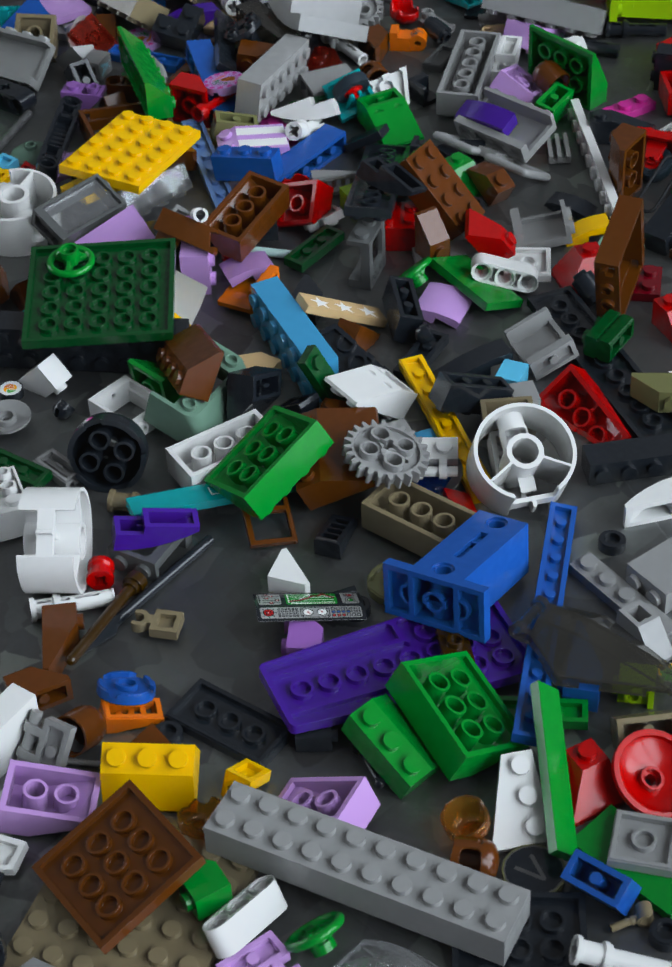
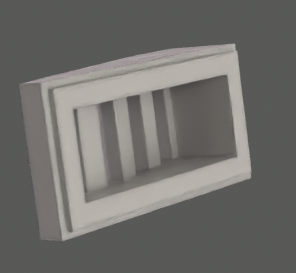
(333, 175)

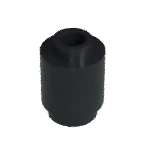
(437, 30)
(585, 286)

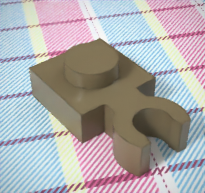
(161, 624)

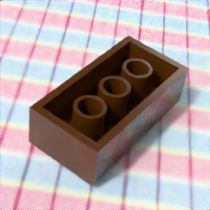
(444, 188)

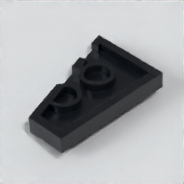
(346, 348)

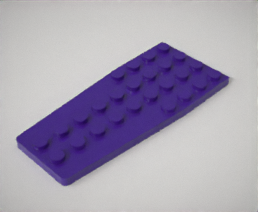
(337, 677)

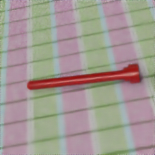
(201, 110)

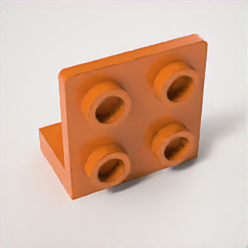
(238, 296)

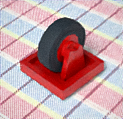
(656, 148)

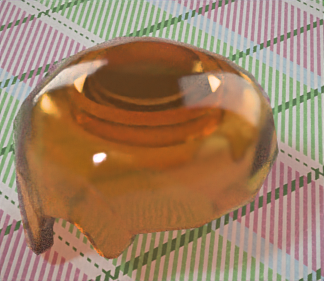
(194, 817)
(465, 817)

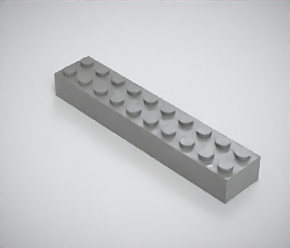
(369, 872)

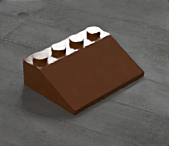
(329, 476)

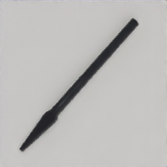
(111, 629)

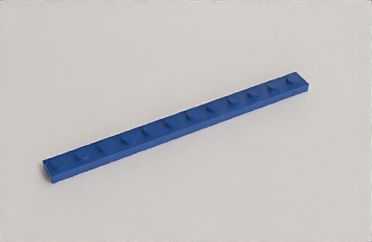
(552, 585)

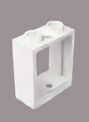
(124, 391)

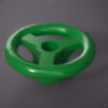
(71, 255)
(417, 273)
(316, 935)

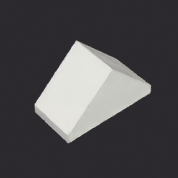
(287, 576)

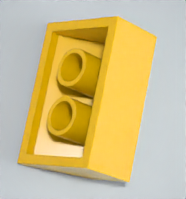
(160, 771)

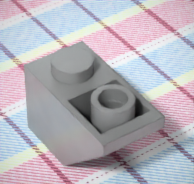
(646, 627)

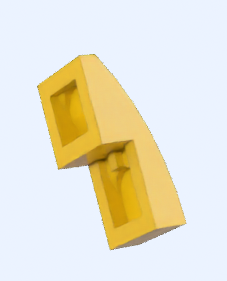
(587, 227)

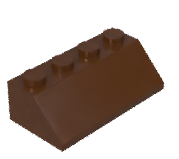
(247, 214)
(191, 362)

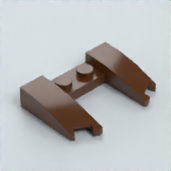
(184, 229)

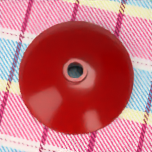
(642, 757)

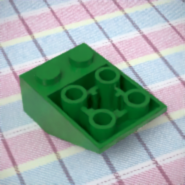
(389, 108)

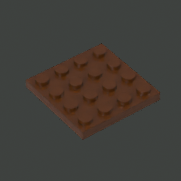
(118, 866)

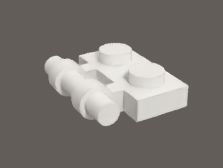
(442, 453)

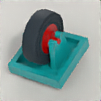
(346, 91)

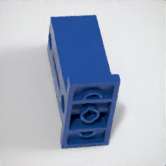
(460, 576)

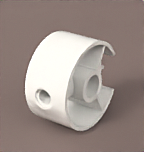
(17, 200)
(517, 442)
(55, 540)

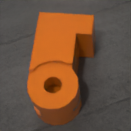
(407, 39)

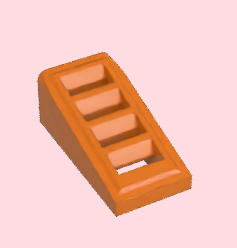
(123, 718)

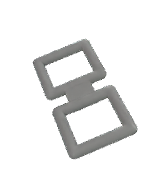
(493, 156)

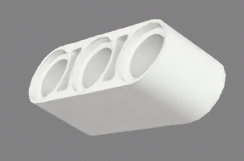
(497, 264)
(244, 916)

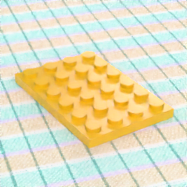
(131, 151)

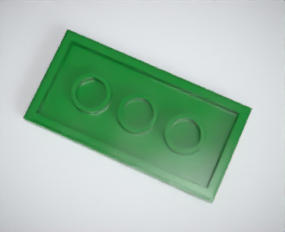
(488, 297)
(595, 842)

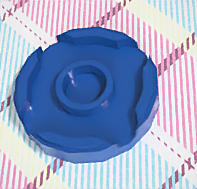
(126, 688)

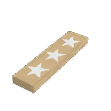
(341, 309)

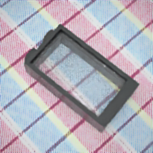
(77, 211)

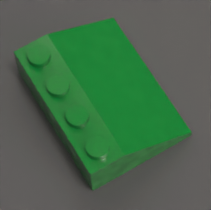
(581, 64)
(269, 461)
(454, 712)

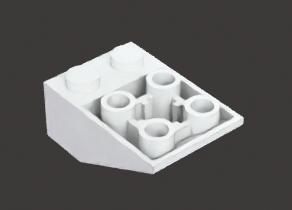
(373, 388)
(11, 519)

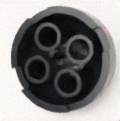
(103, 463)

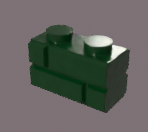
(607, 335)

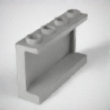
(24, 57)
(530, 133)

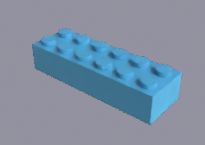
(287, 329)

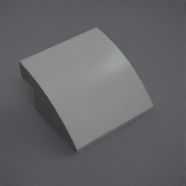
(322, 17)

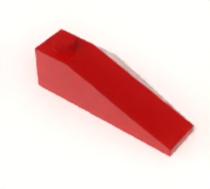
(583, 406)

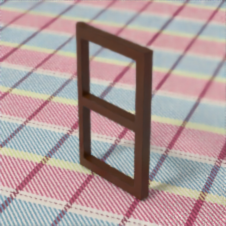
(276, 541)

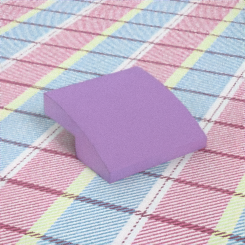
(252, 265)
(444, 303)

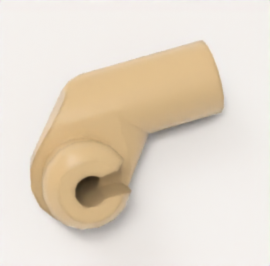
(494, 28)

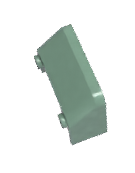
(190, 415)

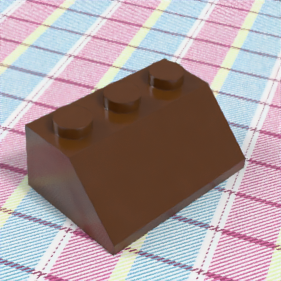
(627, 158)

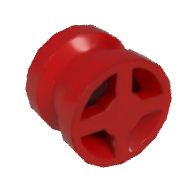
(100, 572)

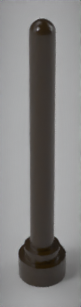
(132, 585)

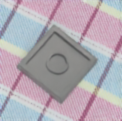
(641, 843)

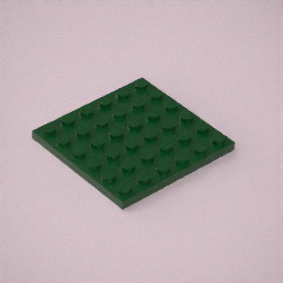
(118, 301)

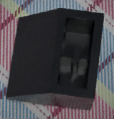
(252, 389)

